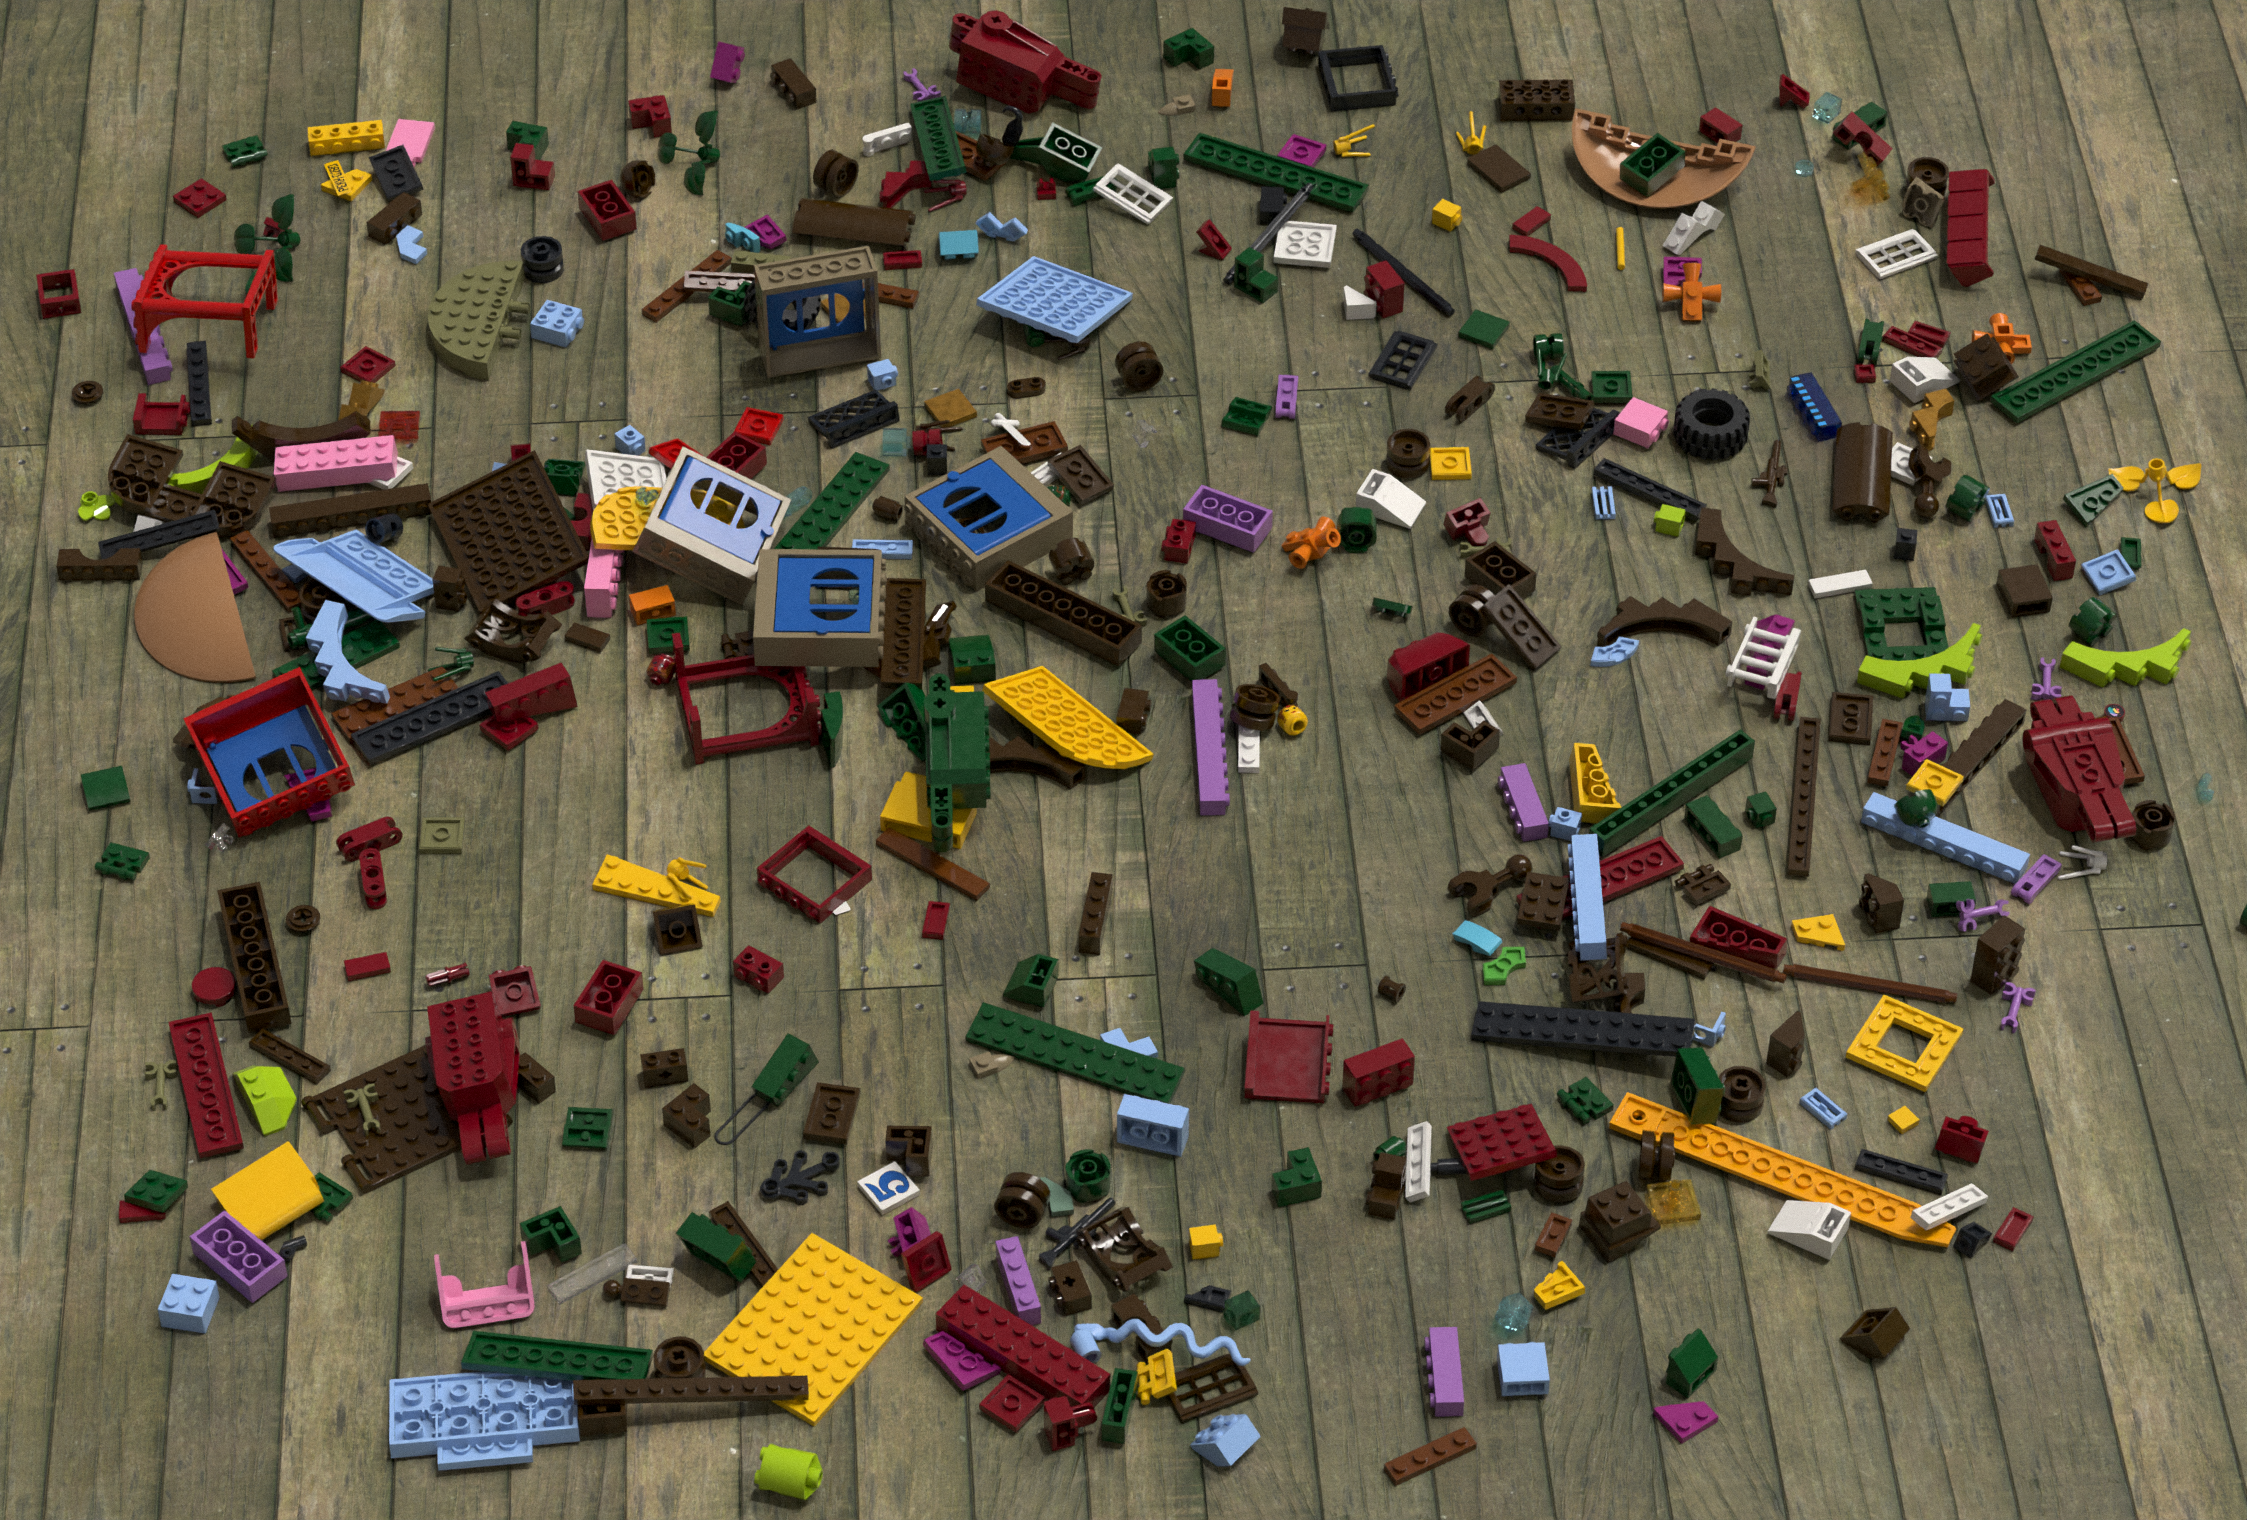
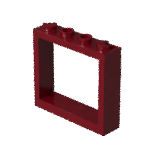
(830, 850)

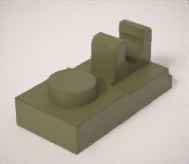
(1761, 375)

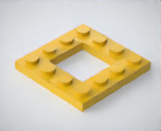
(1919, 1074)

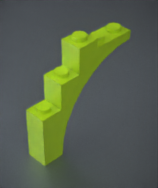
(2131, 667)
(1900, 676)

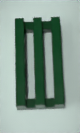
(1484, 1204)

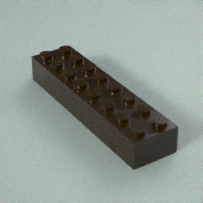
(1063, 613)
(254, 957)

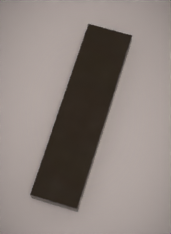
(1682, 961)
(289, 1056)

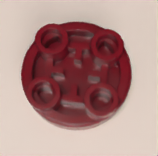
(214, 986)

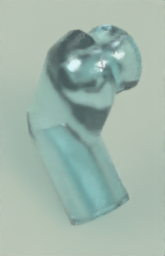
(646, 497)
(2203, 784)

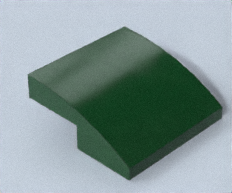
(1246, 416)
(105, 788)
(587, 1127)

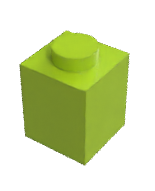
(1669, 520)

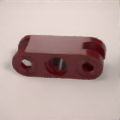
(547, 599)
(1788, 696)
(371, 835)
(373, 878)

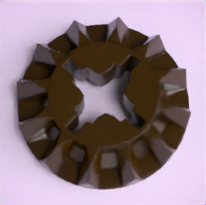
(90, 387)
(294, 917)

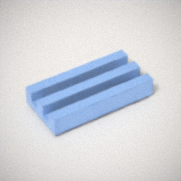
(1602, 492)
(2001, 521)
(1820, 1110)

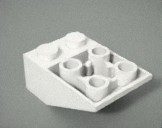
(1920, 376)
(1389, 499)
(1812, 1226)

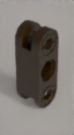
(1469, 398)

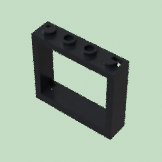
(1351, 57)

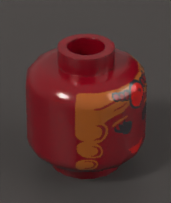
(661, 669)

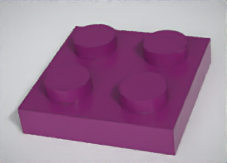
(1302, 150)

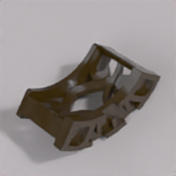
(534, 629)
(1582, 984)
(1122, 1274)

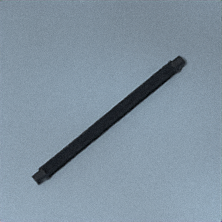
(1276, 224)
(1403, 272)

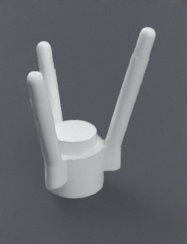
(2095, 859)

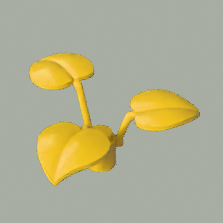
(2183, 477)

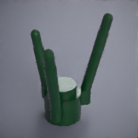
(1546, 376)
(463, 662)

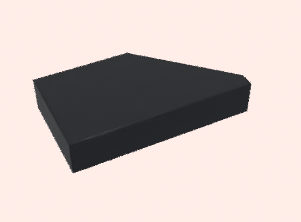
(1209, 1297)

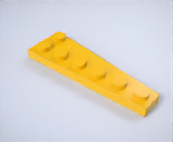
(642, 884)

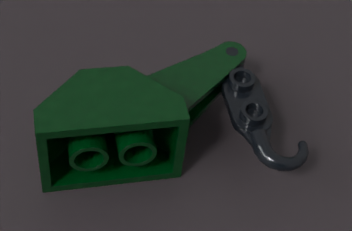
(1059, 151)

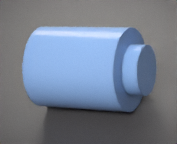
(1085, 1345)

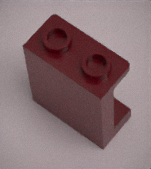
(160, 417)

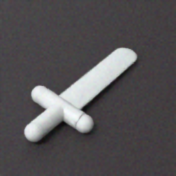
(1009, 425)

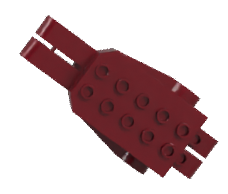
(1017, 64)
(2078, 769)
(475, 1071)

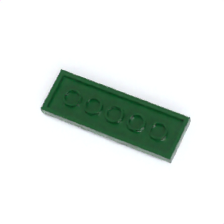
(357, 647)

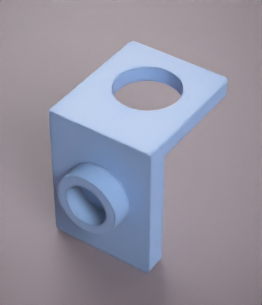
(195, 790)
(1711, 1034)

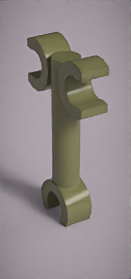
(1467, 549)
(1122, 598)
(159, 1072)
(362, 1097)

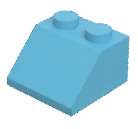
(958, 243)

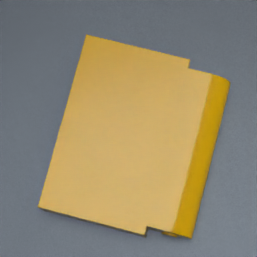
(908, 812)
(270, 1192)

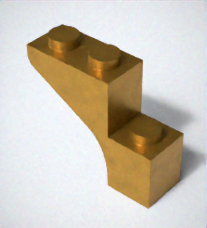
(362, 398)
(1924, 421)

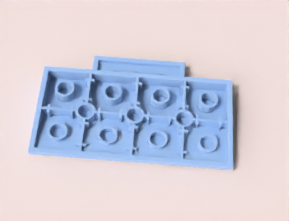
(479, 1417)

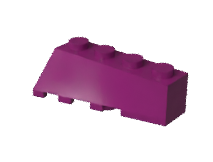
(1775, 624)

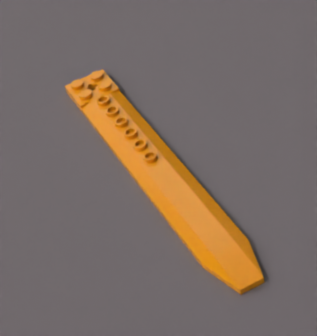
(1778, 1170)

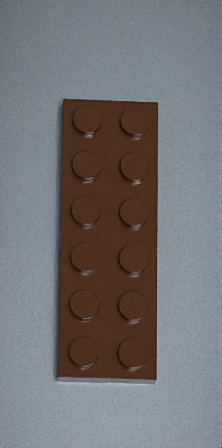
(1455, 694)
(402, 697)

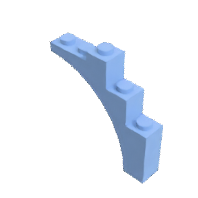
(341, 678)

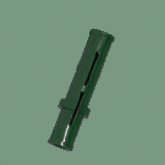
(1583, 394)

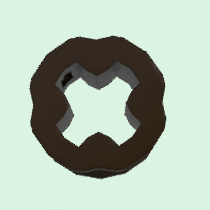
(1385, 985)

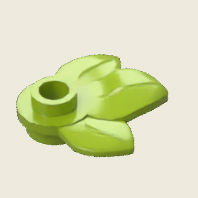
(95, 506)

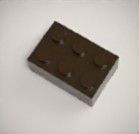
(1496, 568)
(1998, 955)

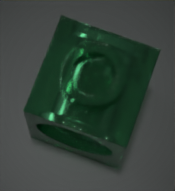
(1241, 1310)

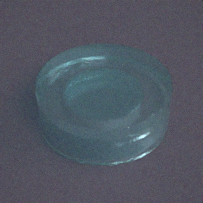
(1804, 168)

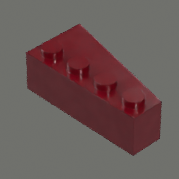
(533, 694)
(1739, 938)

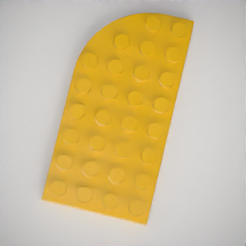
(621, 516)
(1066, 720)

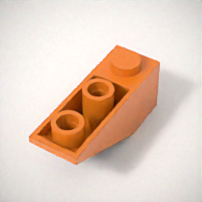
(1222, 87)

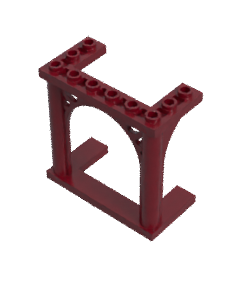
(802, 729)

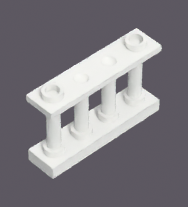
(1779, 669)

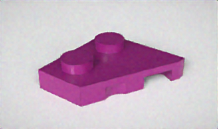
(768, 231)
(1673, 269)
(1686, 1419)

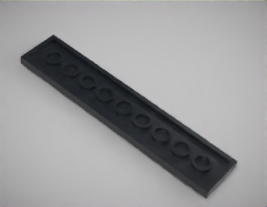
(1582, 1029)

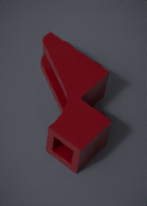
(899, 184)

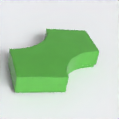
(1498, 970)

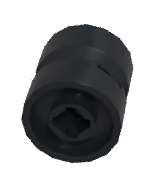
(384, 528)

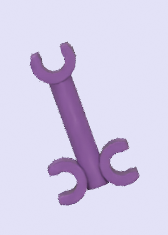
(922, 93)
(2046, 691)
(1968, 913)
(2018, 995)

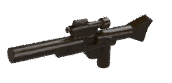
(1770, 477)

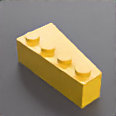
(1590, 784)

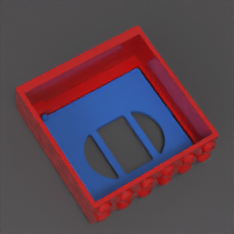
(256, 726)

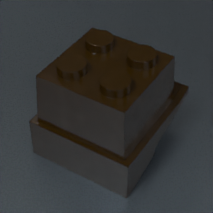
(1304, 29)
(1984, 366)
(1617, 1221)

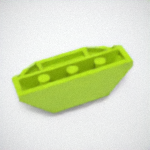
(267, 1096)

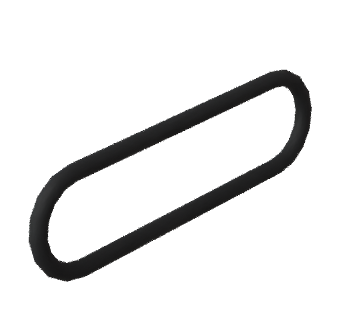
(745, 1127)

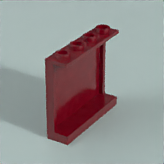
(1288, 1059)

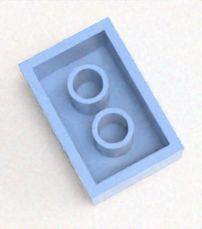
(1152, 1125)

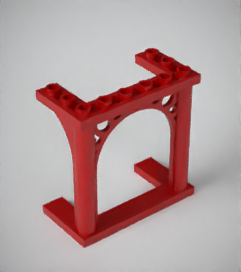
(170, 264)

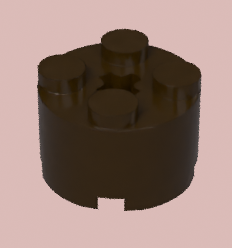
(1071, 560)
(1166, 593)
(2153, 824)

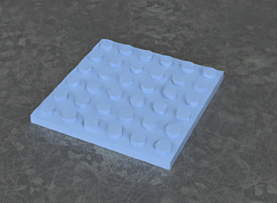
(1054, 299)

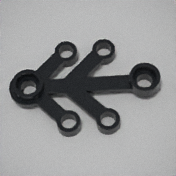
(774, 1187)

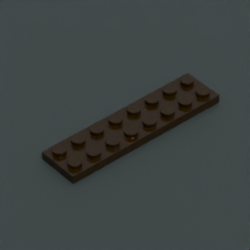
(903, 632)

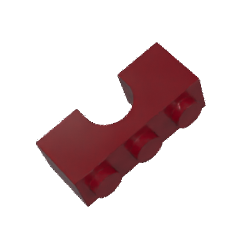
(1855, 129)
(583, 512)
(2060, 557)

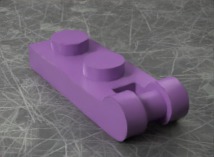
(1286, 396)
(2036, 878)

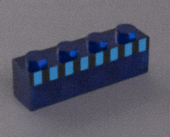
(1814, 406)

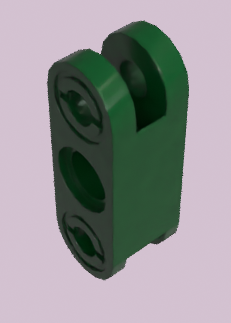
(1871, 341)

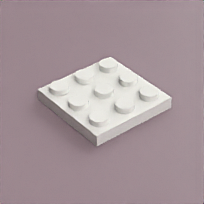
(1305, 244)

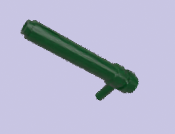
(297, 636)

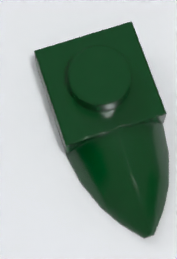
(1913, 726)

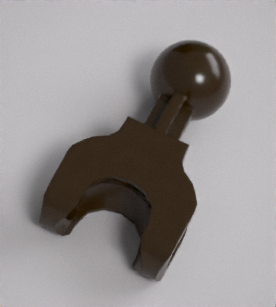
(1928, 476)
(1485, 886)

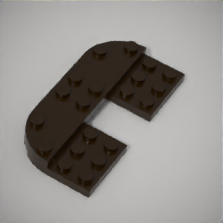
(141, 479)

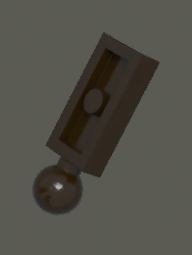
(639, 1291)

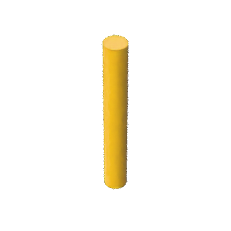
(1620, 248)

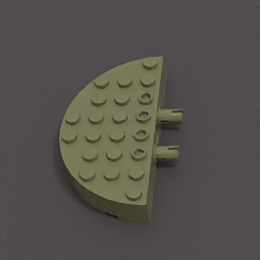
(473, 316)

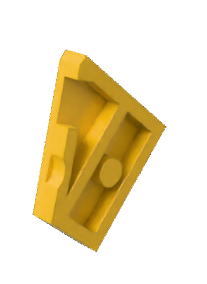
(357, 180)
(1818, 931)
(1558, 1287)

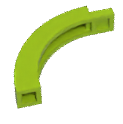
(196, 481)

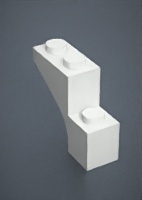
(1690, 228)

